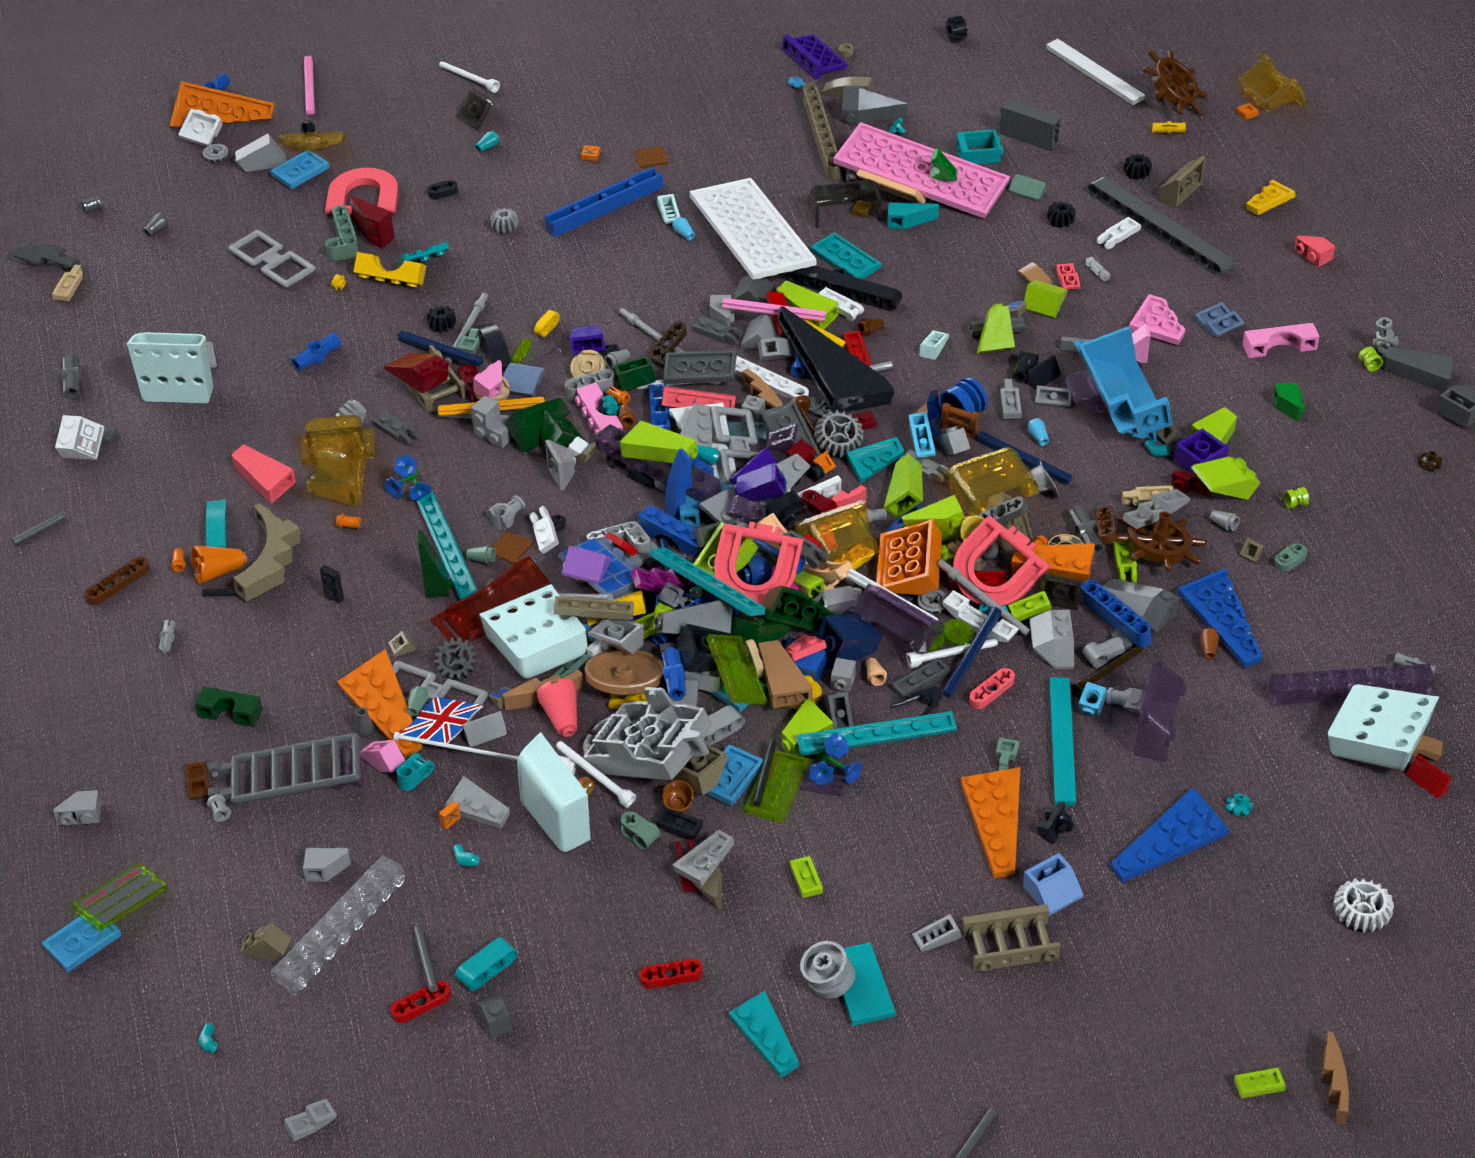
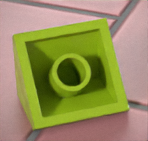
(1044, 298)

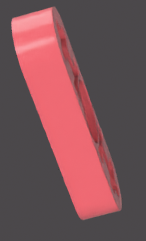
(987, 695)

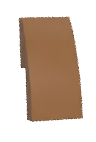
(1033, 272)
(1429, 747)

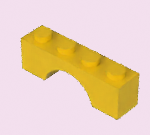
(409, 272)

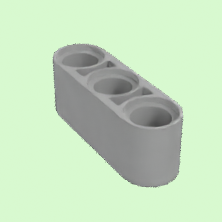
(604, 379)
(724, 723)

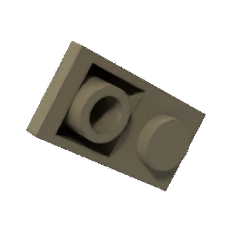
(265, 943)

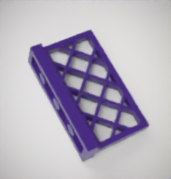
(809, 60)

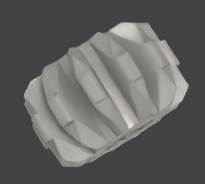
(504, 220)
(352, 408)

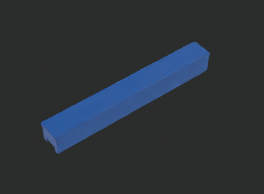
(603, 201)

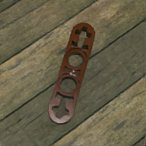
(1107, 524)
(135, 568)

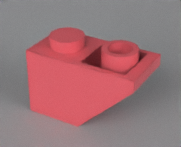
(1315, 249)

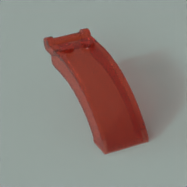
(465, 614)

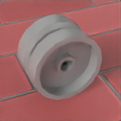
(827, 969)

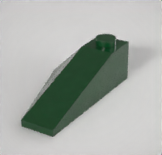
(527, 423)
(433, 570)
(794, 608)

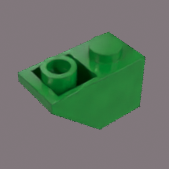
(1288, 400)

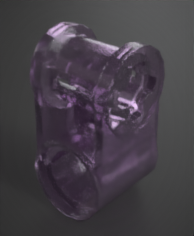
(744, 509)

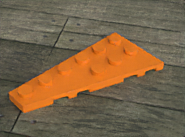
(226, 105)
(378, 690)
(994, 808)

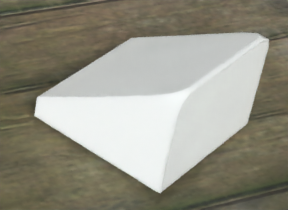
(577, 446)

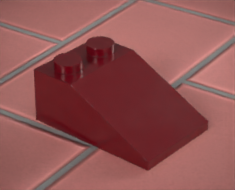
(372, 221)
(420, 370)

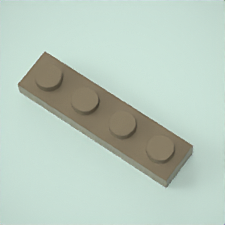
(593, 608)

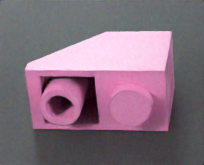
(489, 381)

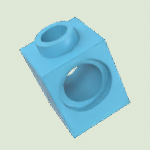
(1092, 691)

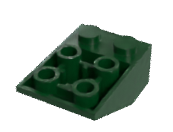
(758, 628)

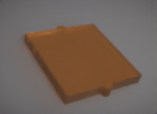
(651, 157)
(511, 547)

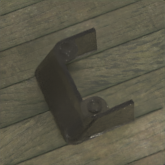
(841, 194)

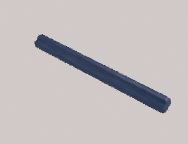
(443, 348)
(1028, 459)
(972, 652)

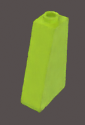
(803, 298)
(656, 444)
(905, 487)

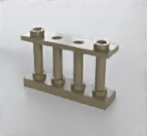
(426, 399)
(1009, 920)

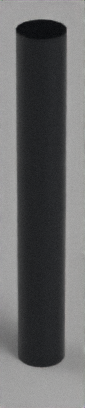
(219, 592)

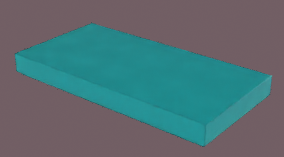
(843, 254)
(868, 997)

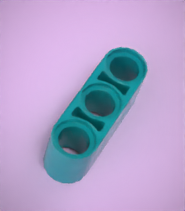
(486, 964)

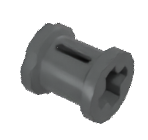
(91, 204)

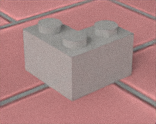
(489, 423)

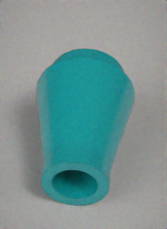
(489, 140)
(707, 454)

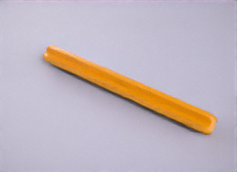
(504, 405)

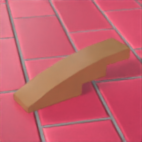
(760, 389)
(526, 694)
(1335, 1074)

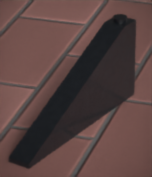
(838, 374)

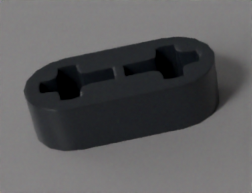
(442, 189)

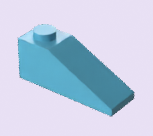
(921, 435)

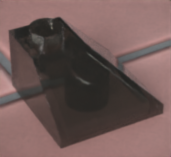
(475, 108)
(1061, 591)

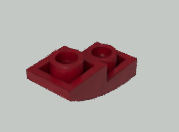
(1189, 481)

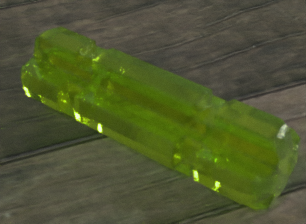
(521, 351)

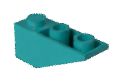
(910, 214)

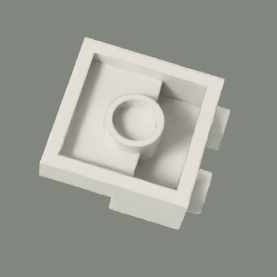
(200, 127)

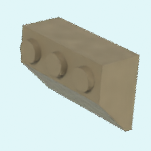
(1182, 183)
(1021, 522)
(703, 771)

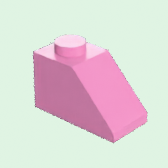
(1141, 342)
(383, 755)

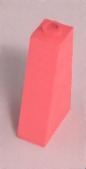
(263, 473)

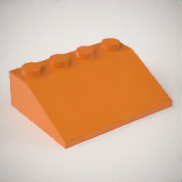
(910, 559)

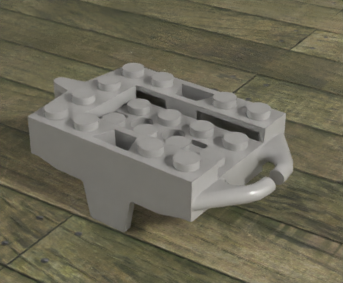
(645, 731)

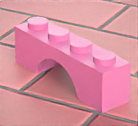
(1302, 337)
(590, 400)

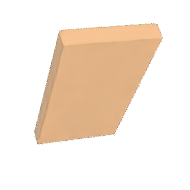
(893, 187)

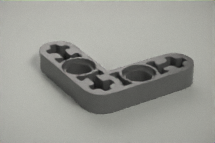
(1014, 508)

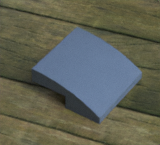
(1218, 320)
(523, 379)

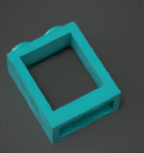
(978, 139)

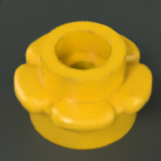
(338, 282)

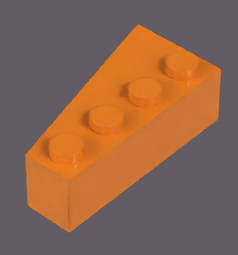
(1066, 560)

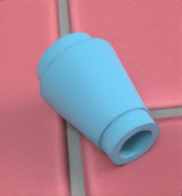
(683, 228)
(1038, 431)

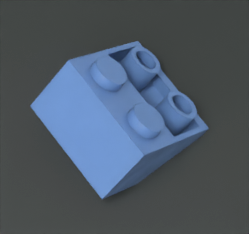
(1052, 884)

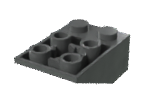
(1458, 404)

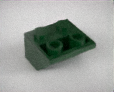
(634, 373)

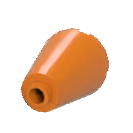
(215, 562)

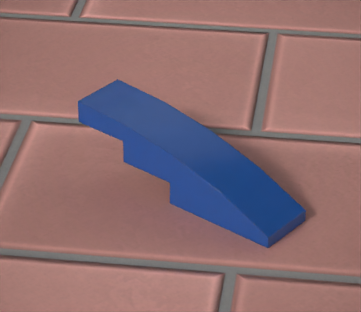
(659, 413)
(678, 481)

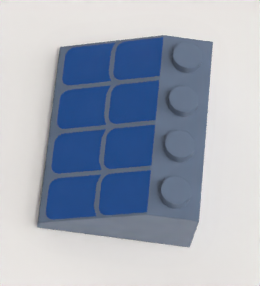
(617, 577)

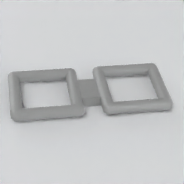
(271, 258)
(738, 445)
(438, 690)

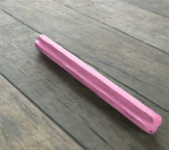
(309, 85)
(772, 309)

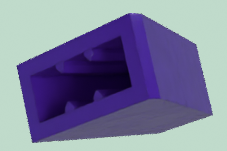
(761, 483)

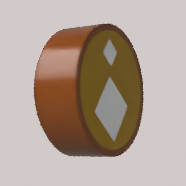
(587, 784)

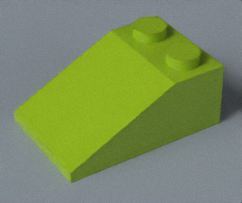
(1228, 477)
(946, 515)
(706, 559)

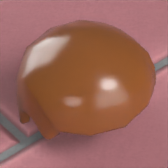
(678, 796)

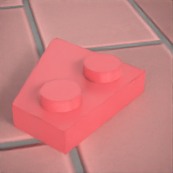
(805, 646)

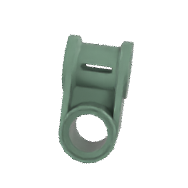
(638, 830)

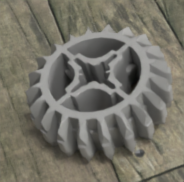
(838, 428)

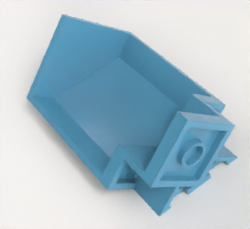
(1123, 385)

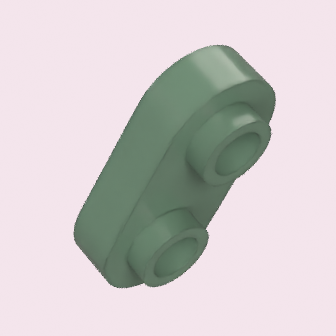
(1290, 557)

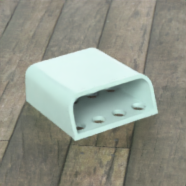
(171, 367)
(534, 635)
(1380, 725)
(553, 795)

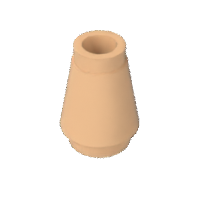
(875, 672)

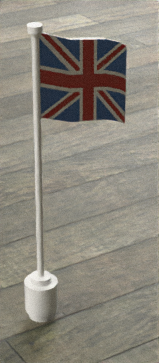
(443, 721)

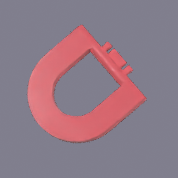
(363, 176)
(977, 544)
(728, 552)

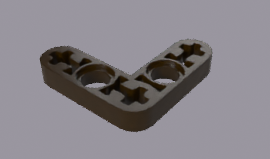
(660, 348)

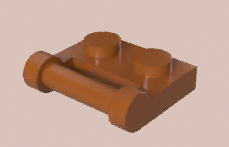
(951, 419)

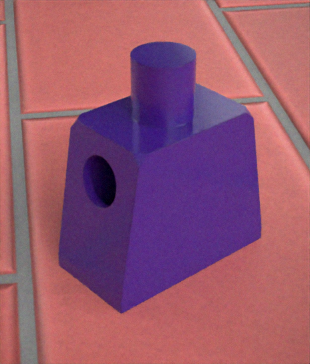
(586, 339)

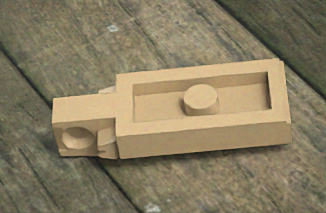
(68, 284)
(1142, 494)

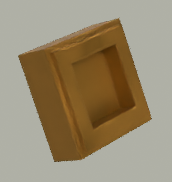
(862, 209)

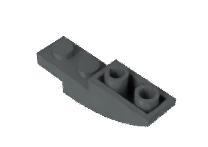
(44, 253)

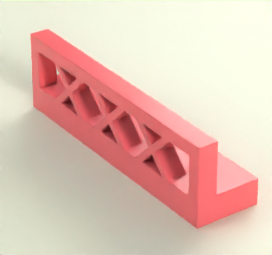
(685, 397)

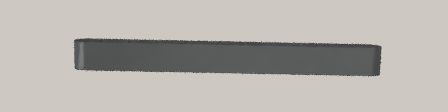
(1161, 226)

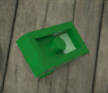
(943, 168)

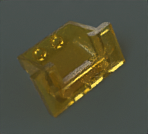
(1269, 86)
(335, 425)
(842, 532)

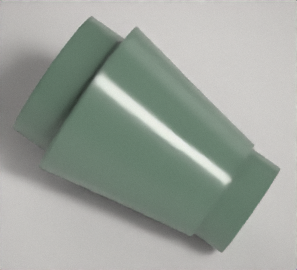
(482, 554)
(417, 699)

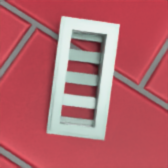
(667, 200)
(933, 344)

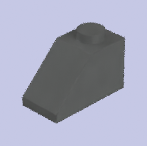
(838, 709)
(494, 1015)

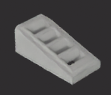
(941, 924)

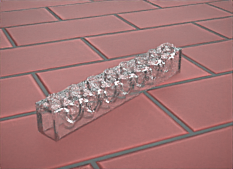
(338, 925)

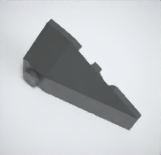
(868, 106)
(1150, 603)

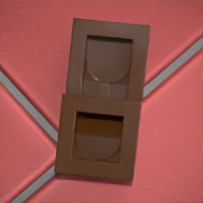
(197, 780)

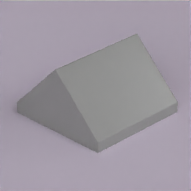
(759, 328)

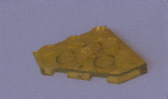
(312, 139)

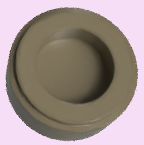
(845, 50)

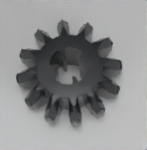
(956, 28)
(1137, 166)
(1061, 214)
(441, 318)

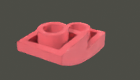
(1067, 276)
(843, 498)

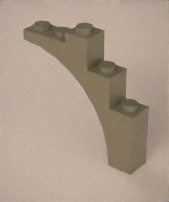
(269, 567)

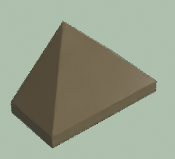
(713, 888)

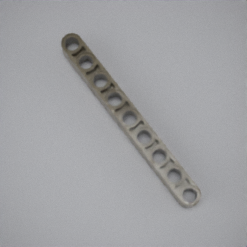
(821, 131)

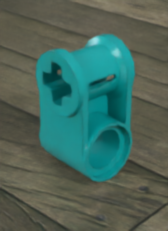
(413, 772)

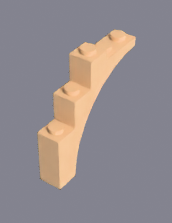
(829, 571)

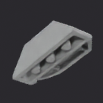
(1054, 638)

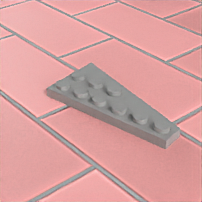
(719, 504)

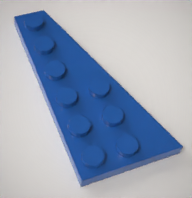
(1220, 609)
(1176, 833)

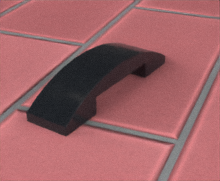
(495, 344)

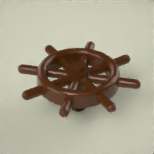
(1174, 81)
(1159, 540)

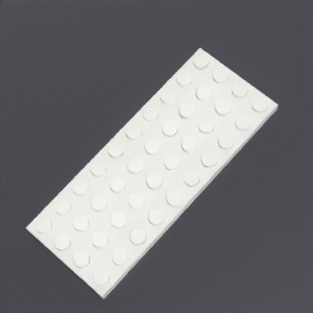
(752, 228)

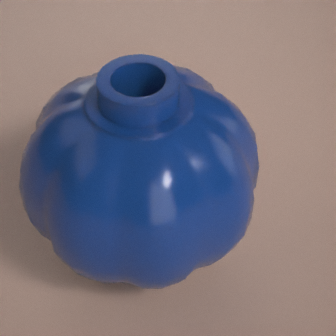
(757, 570)

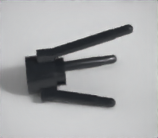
(929, 696)

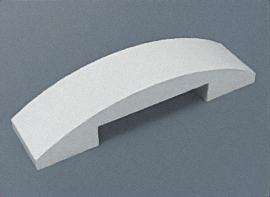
(961, 610)

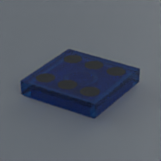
(934, 413)

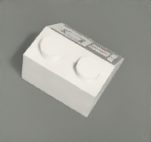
(79, 438)

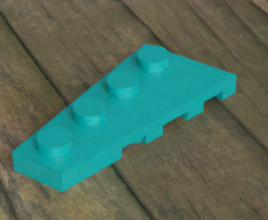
(763, 1030)

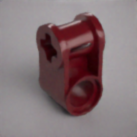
(819, 504)

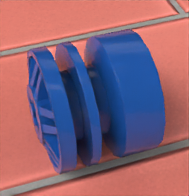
(965, 395)

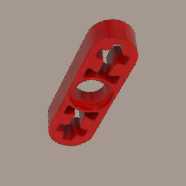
(676, 966)
(417, 1010)

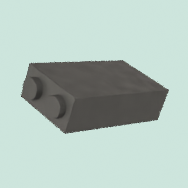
(1030, 125)

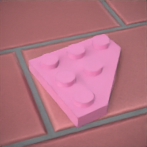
(1161, 320)

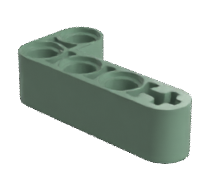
(346, 244)

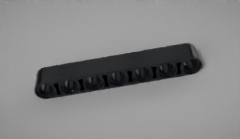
(848, 286)

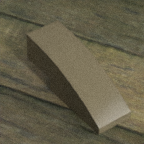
(835, 87)

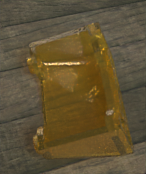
(339, 468)
(989, 475)

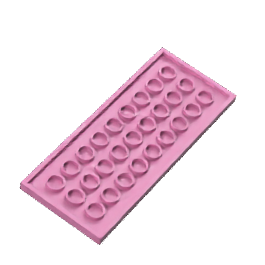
(911, 165)

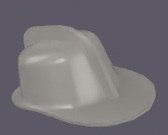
(1043, 480)

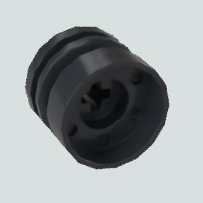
(789, 510)

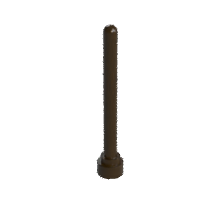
(1078, 686)

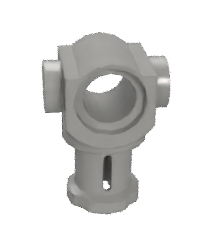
(1384, 336)
(503, 514)
(1130, 699)

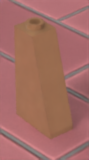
(782, 676)

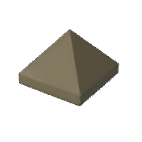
(1167, 434)
(1251, 550)

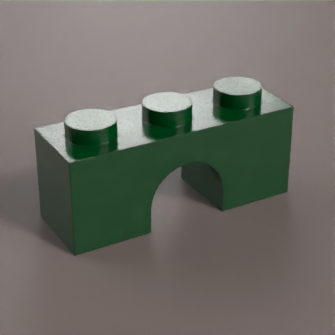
(214, 701)

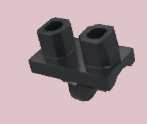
(1057, 823)

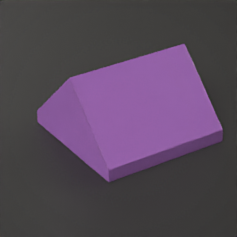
(585, 564)

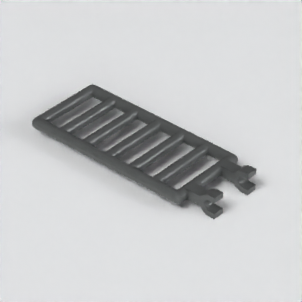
(232, 768)

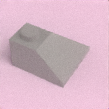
(560, 463)
(619, 634)

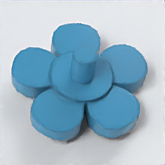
(796, 82)

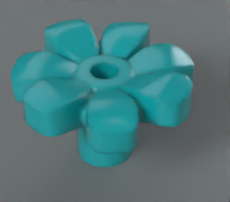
(897, 127)
(609, 405)
(1239, 804)

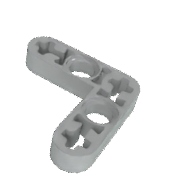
(631, 531)

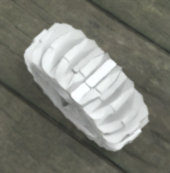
(1363, 910)

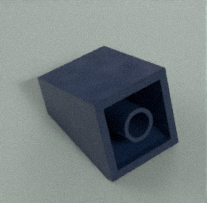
(848, 638)

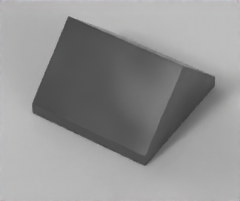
(753, 289)

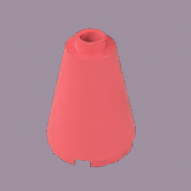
(560, 705)

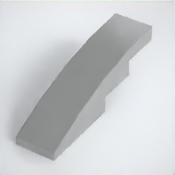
(1149, 511)

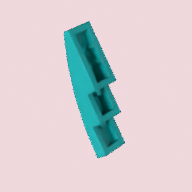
(216, 524)

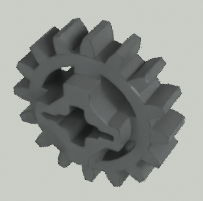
(451, 665)

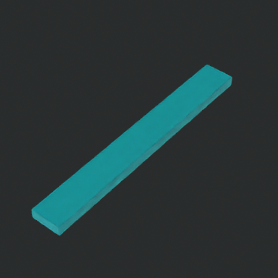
(447, 546)
(707, 581)
(880, 732)
(1062, 741)

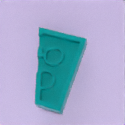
(437, 250)
(874, 457)

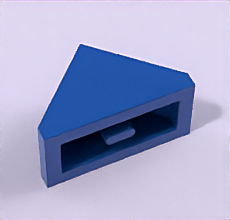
(812, 664)

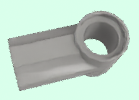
(1099, 653)

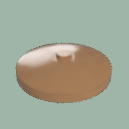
(624, 672)

